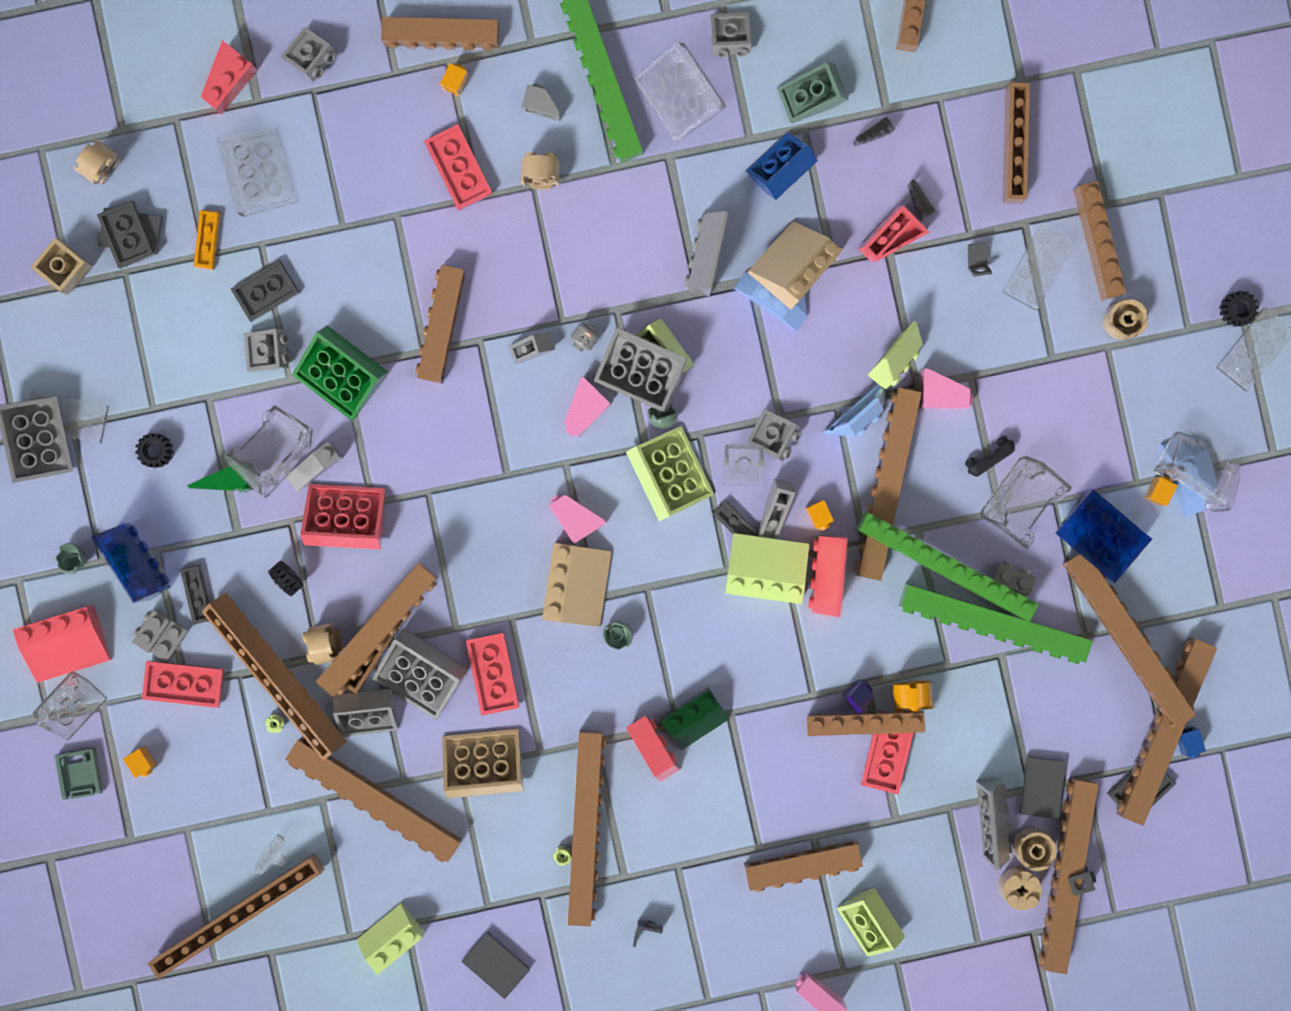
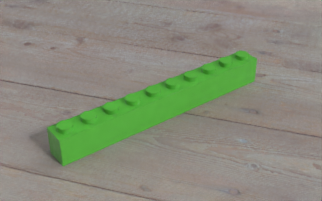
(602, 79)
(947, 566)
(995, 623)

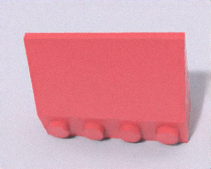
(343, 516)
(828, 575)
(62, 643)

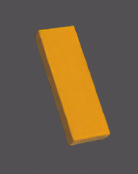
(207, 239)

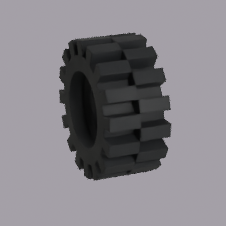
(1247, 300)
(166, 450)
(285, 578)

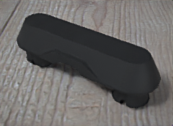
(1005, 448)

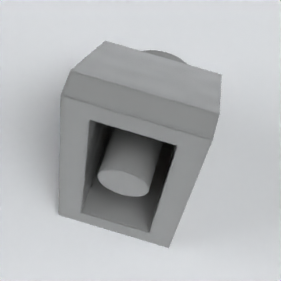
(539, 102)
(532, 347)

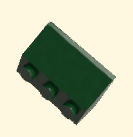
(694, 718)

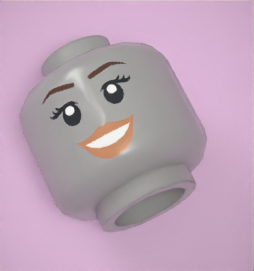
(585, 336)

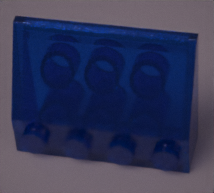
(1102, 535)
(132, 562)

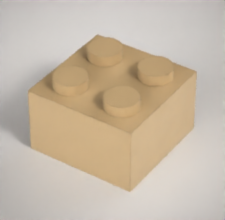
(61, 266)

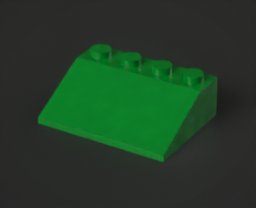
(339, 372)

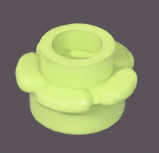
(279, 723)
(562, 861)

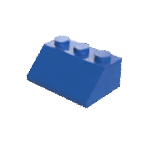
(782, 165)

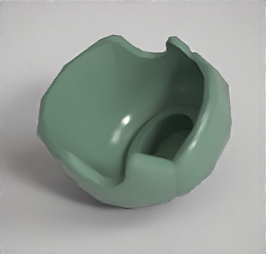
(662, 419)
(70, 558)
(617, 635)

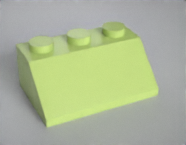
(661, 335)
(897, 357)
(871, 923)
(390, 938)

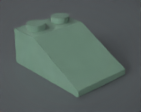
(813, 92)

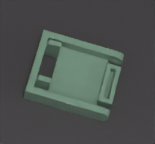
(79, 777)

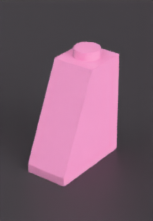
(942, 392)
(585, 408)
(574, 517)
(818, 994)

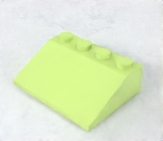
(670, 473)
(767, 568)

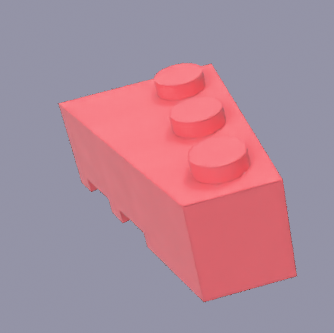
(226, 78)
(892, 234)
(653, 748)

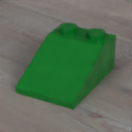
(222, 480)

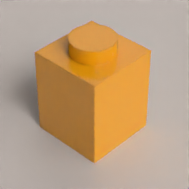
(454, 79)
(1161, 490)
(819, 515)
(140, 762)

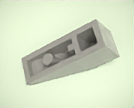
(314, 466)
(776, 508)

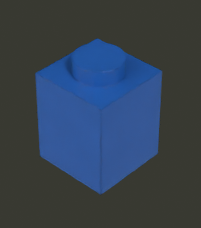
(1191, 742)

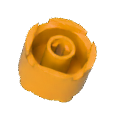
(912, 696)

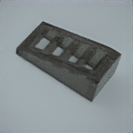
(877, 131)
(920, 201)

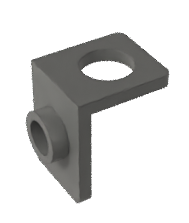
(978, 259)
(1088, 877)
(648, 926)

